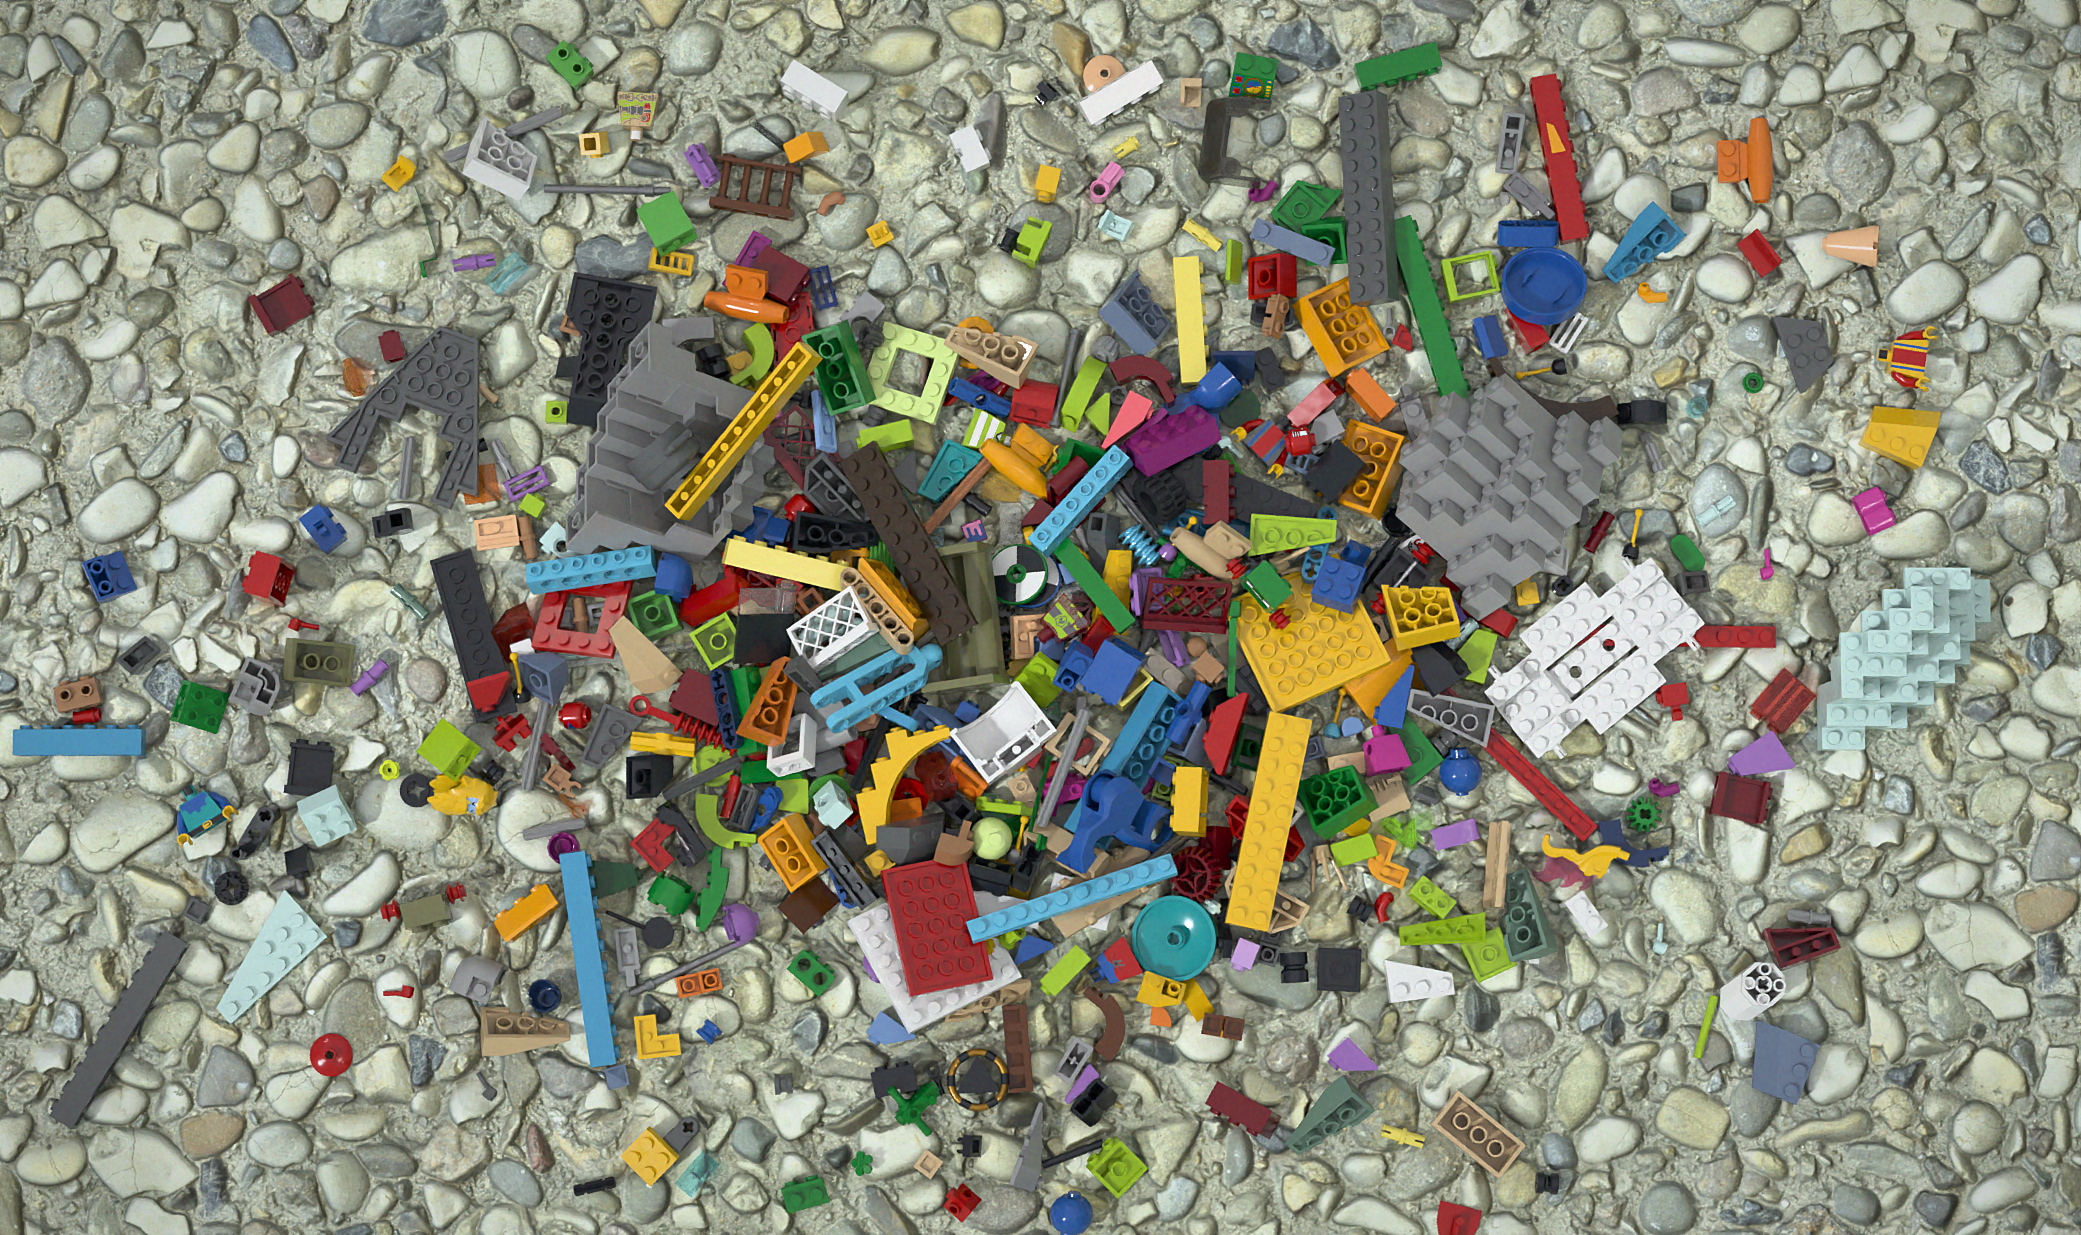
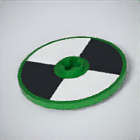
(1028, 583)

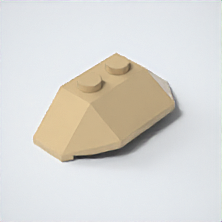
(1286, 912)

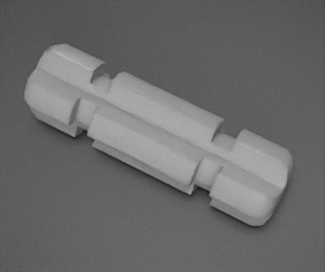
(1652, 452)

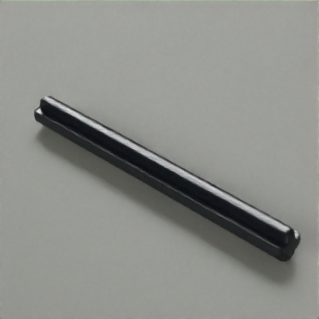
(872, 749)

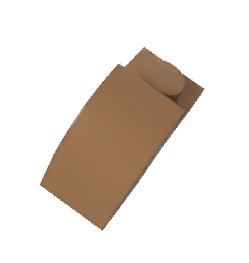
(953, 849)

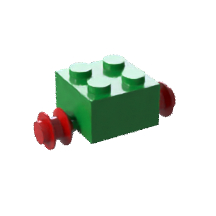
(1265, 587)

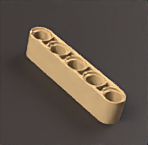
(886, 617)

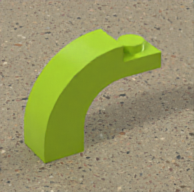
(762, 350)
(1081, 393)
(707, 817)

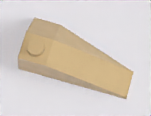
(999, 355)
(645, 664)
(1006, 996)

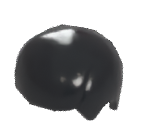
(1393, 525)

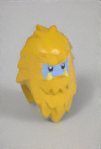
(462, 797)

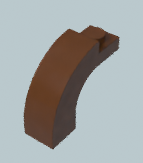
(1115, 1023)

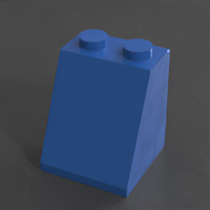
(1113, 670)

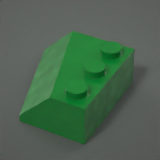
(1336, 800)

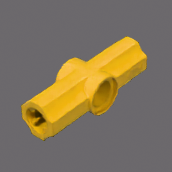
(662, 744)

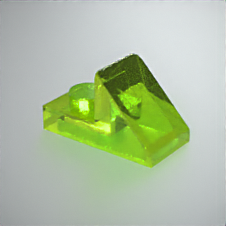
(1406, 836)

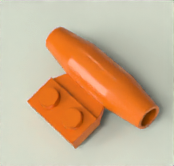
(1751, 160)
(746, 297)

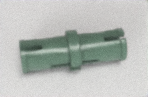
(410, 602)

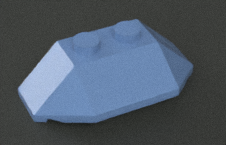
(933, 716)

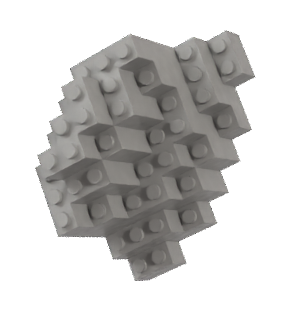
(643, 403)
(1500, 485)

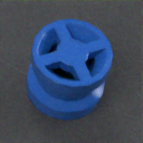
(709, 1031)

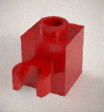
(1673, 697)

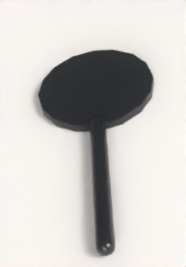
(656, 932)

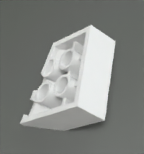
(499, 161)

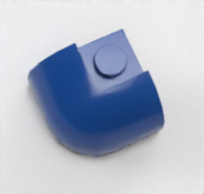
(1216, 389)
(673, 577)

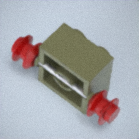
(425, 911)

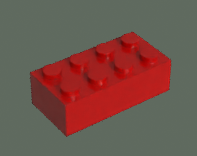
(268, 578)

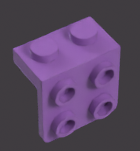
(1138, 583)

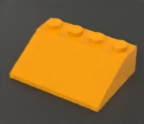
(1339, 330)
(1382, 453)
(894, 595)
(1371, 688)

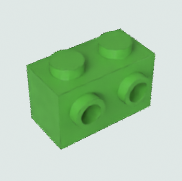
(570, 64)

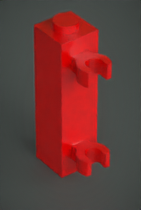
(713, 599)

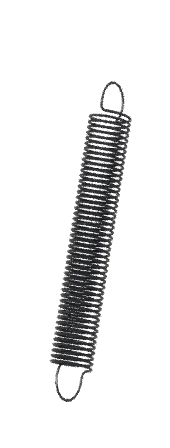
(769, 133)

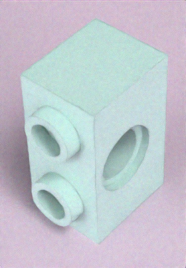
(552, 539)
(832, 805)

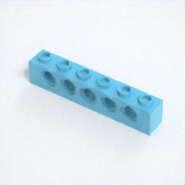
(1080, 501)
(591, 569)

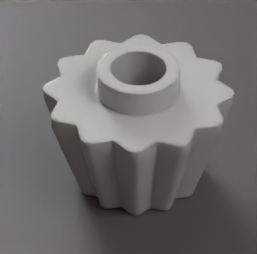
(1105, 349)

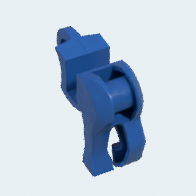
(1118, 810)

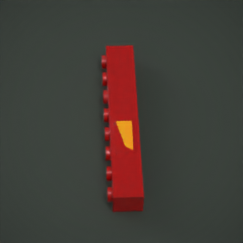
(1558, 158)

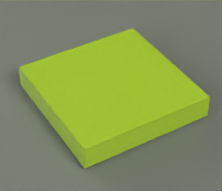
(1488, 957)

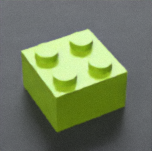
(716, 640)

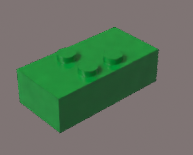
(841, 370)

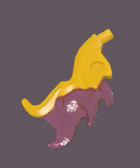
(1577, 867)

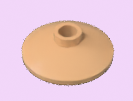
(1095, 66)

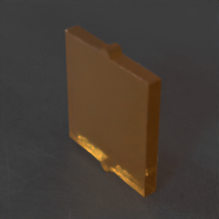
(487, 486)

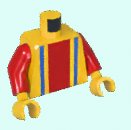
(1908, 358)

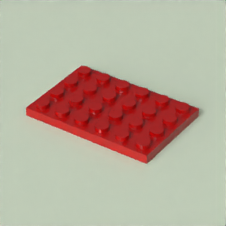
(929, 920)

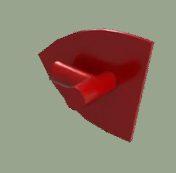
(1457, 1219)

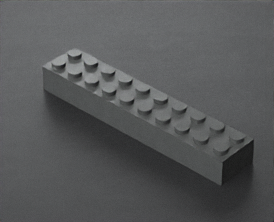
(1368, 198)

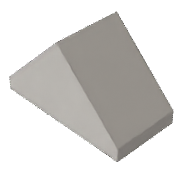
(1073, 1060)

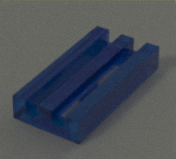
(827, 305)

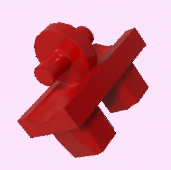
(508, 728)

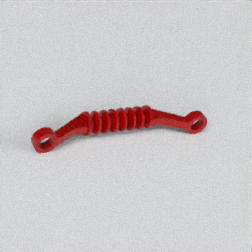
(687, 726)

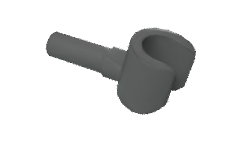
(490, 1092)

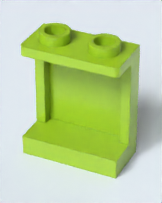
(448, 749)

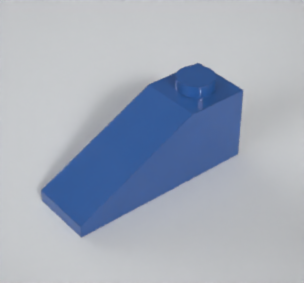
(1394, 703)

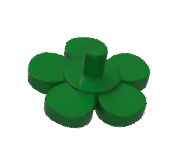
(862, 1163)

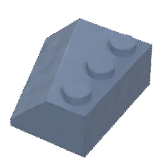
(1135, 315)
(1781, 1062)

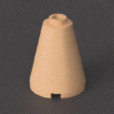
(1854, 245)

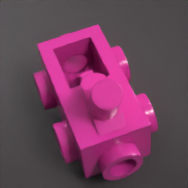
(1071, 789)

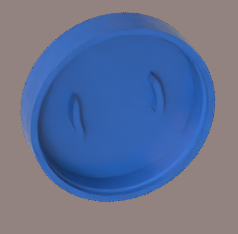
(1543, 285)

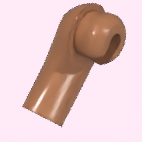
(830, 199)
(818, 826)

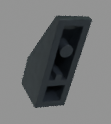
(959, 810)

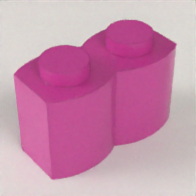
(1873, 510)

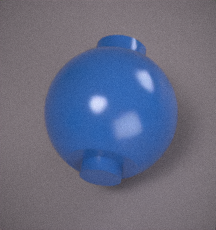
(1460, 771)
(1071, 1213)

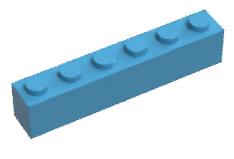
(79, 742)

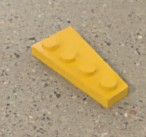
(1116, 576)

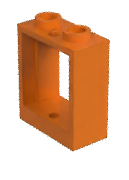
(1369, 395)

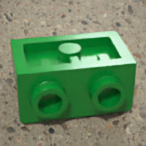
(805, 1194)

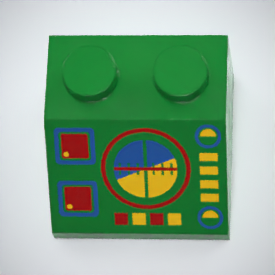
(1253, 76)

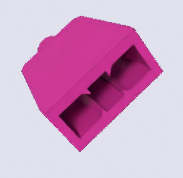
(1384, 753)

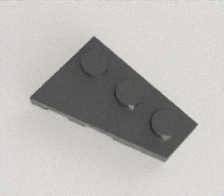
(608, 734)

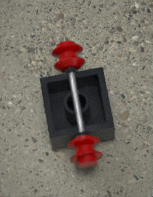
(1403, 571)

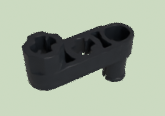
(248, 844)

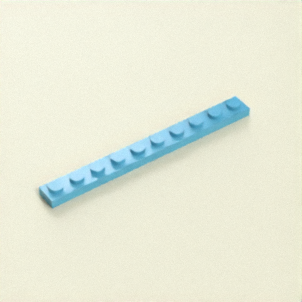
(1071, 898)

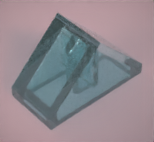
(697, 1174)

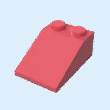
(1130, 418)

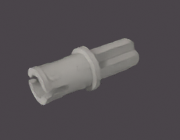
(503, 459)
(1809, 917)

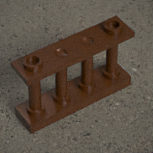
(762, 207)

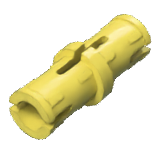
(1202, 234)
(1402, 1136)

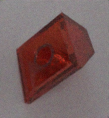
(512, 627)

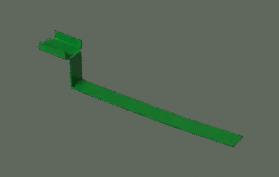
(422, 263)
(1234, 613)
(1041, 840)

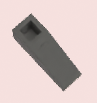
(1101, 537)

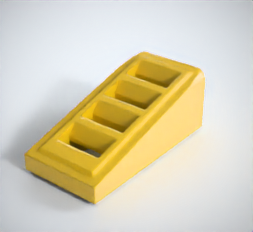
(669, 269)

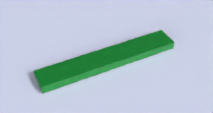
(1094, 586)

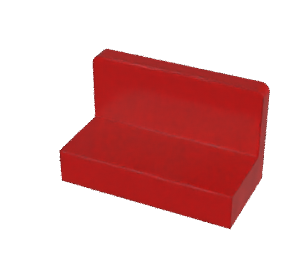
(1759, 253)

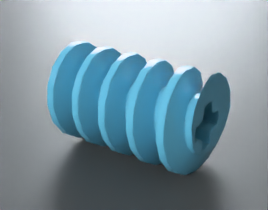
(1141, 545)

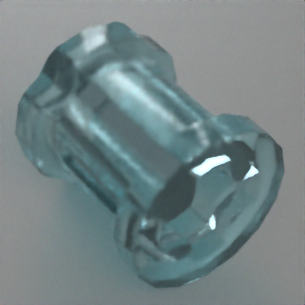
(1698, 401)

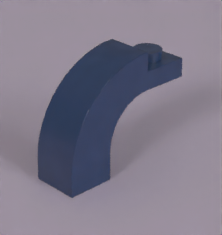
(1611, 834)

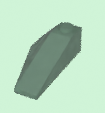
(858, 656)
(1527, 927)
(1334, 1110)

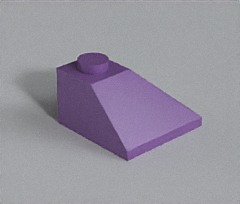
(1349, 1057)

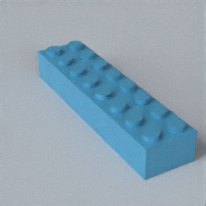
(1137, 744)

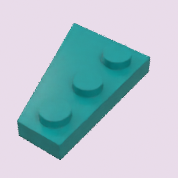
(947, 470)

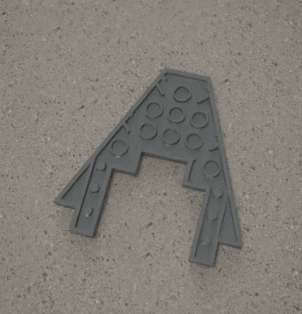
(435, 378)

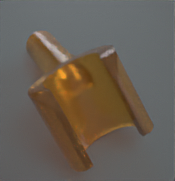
(571, 805)

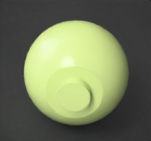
(991, 838)

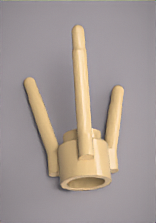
(1281, 561)
(1321, 855)

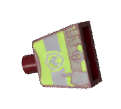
(1062, 621)

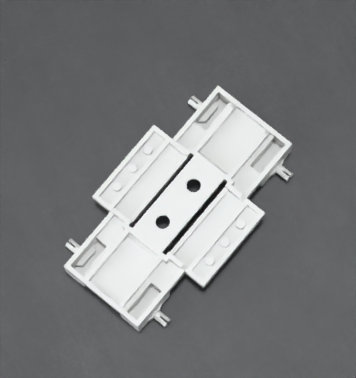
(1644, 614)

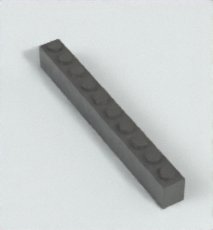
(119, 1030)

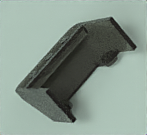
(1213, 163)

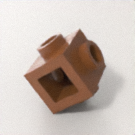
(813, 595)

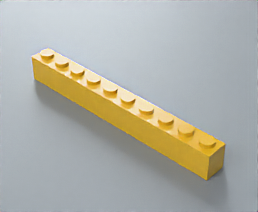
(743, 431)

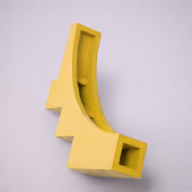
(903, 750)

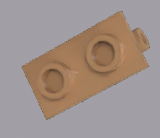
(1278, 307)

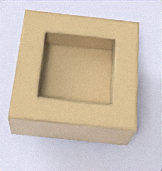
(928, 1164)

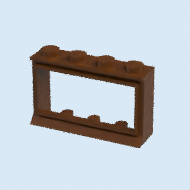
(1017, 1048)

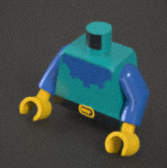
(201, 814)

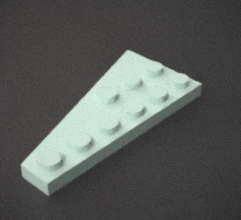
(279, 947)

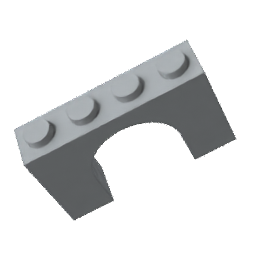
(691, 330)

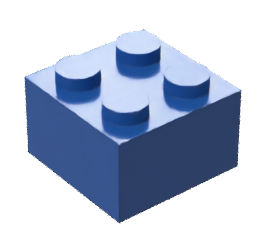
(1339, 585)

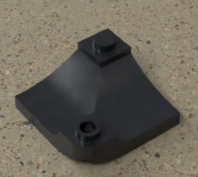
(691, 847)

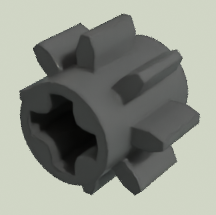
(871, 336)

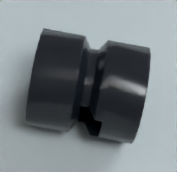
(712, 354)
(1294, 967)

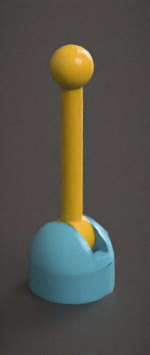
(1332, 729)

